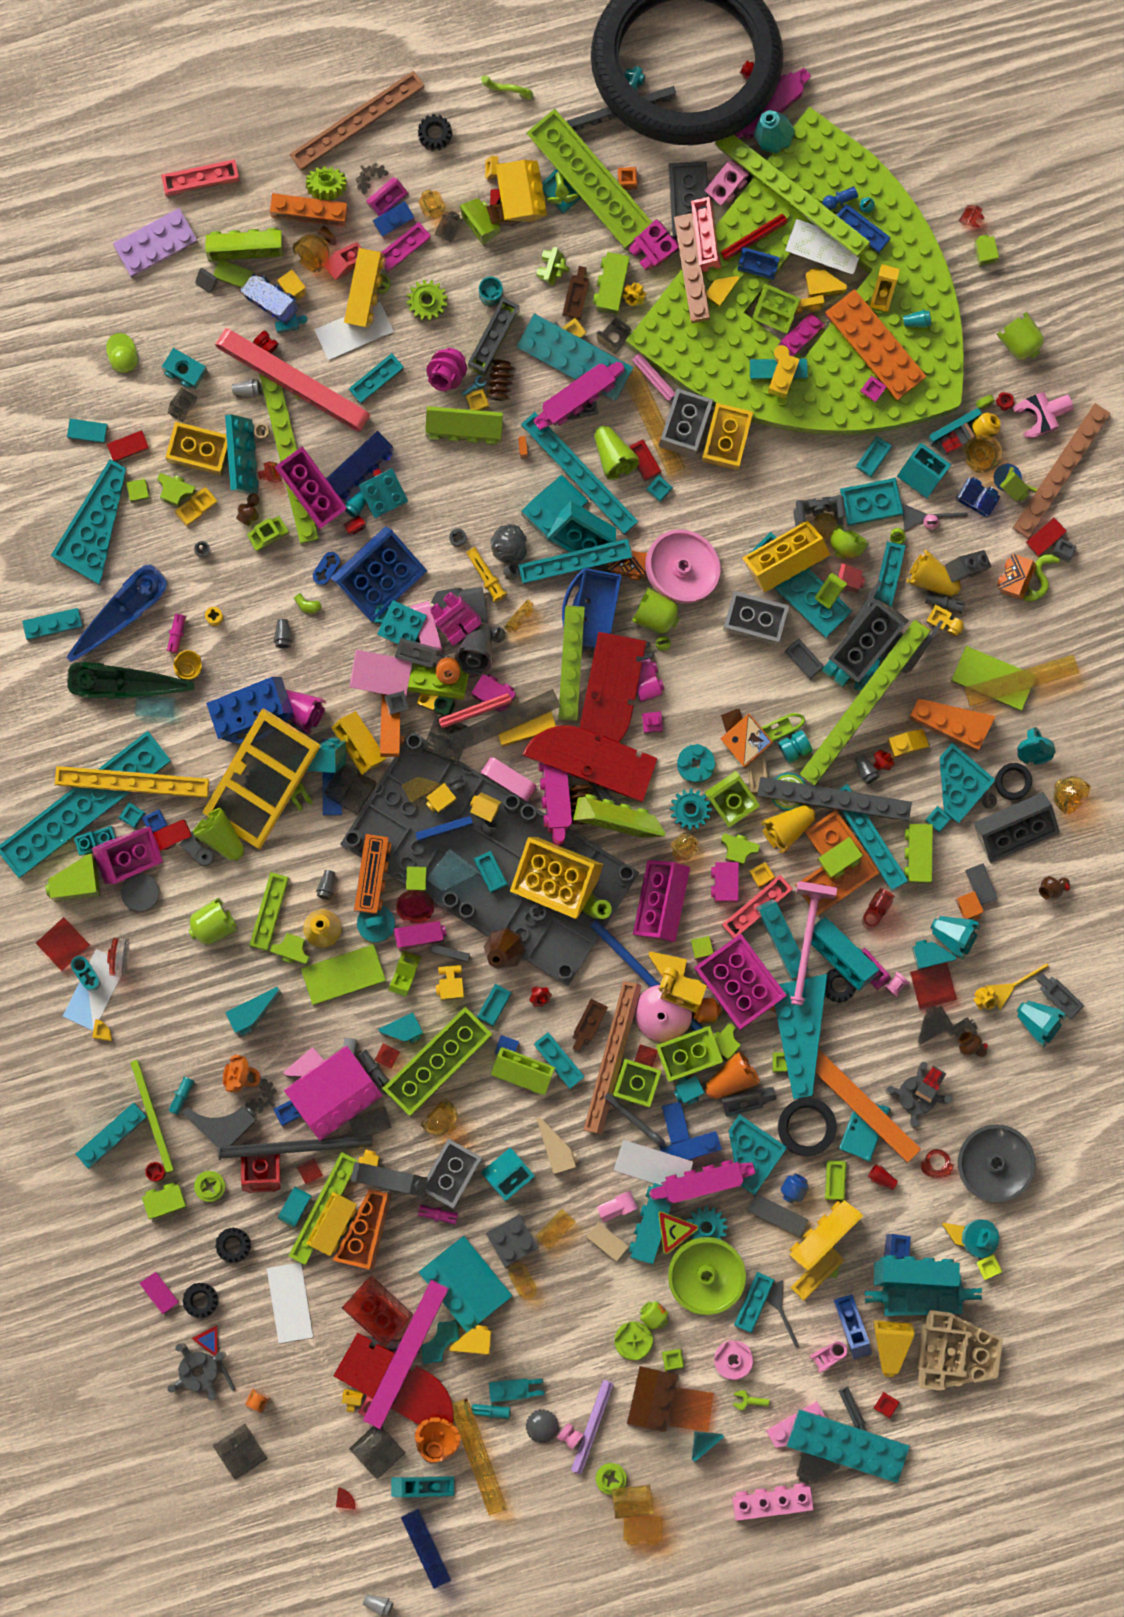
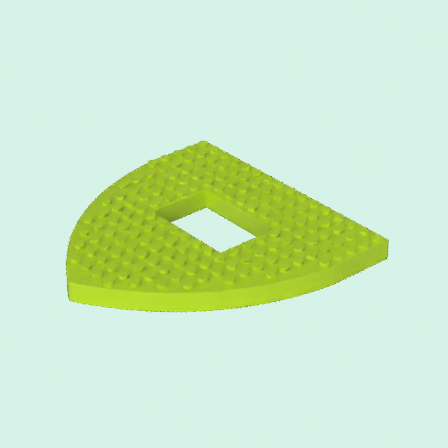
(716, 354)

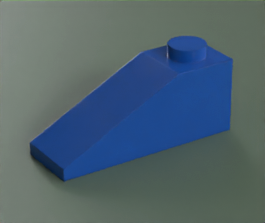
(694, 1147)
(853, 1327)

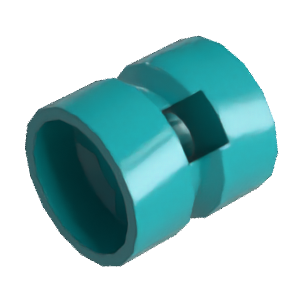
(490, 291)
(832, 669)
(795, 746)

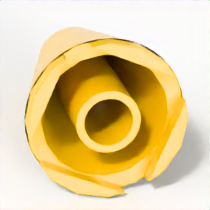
(932, 575)
(787, 827)
(323, 936)

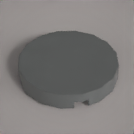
(140, 892)

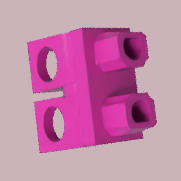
(651, 244)
(455, 618)

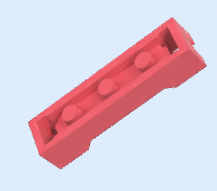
(200, 177)
(705, 234)
(748, 914)

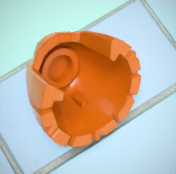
(436, 1440)

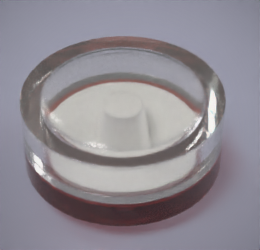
(119, 957)

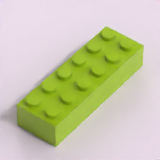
(437, 1061)

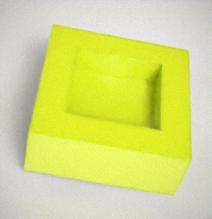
(988, 1267)

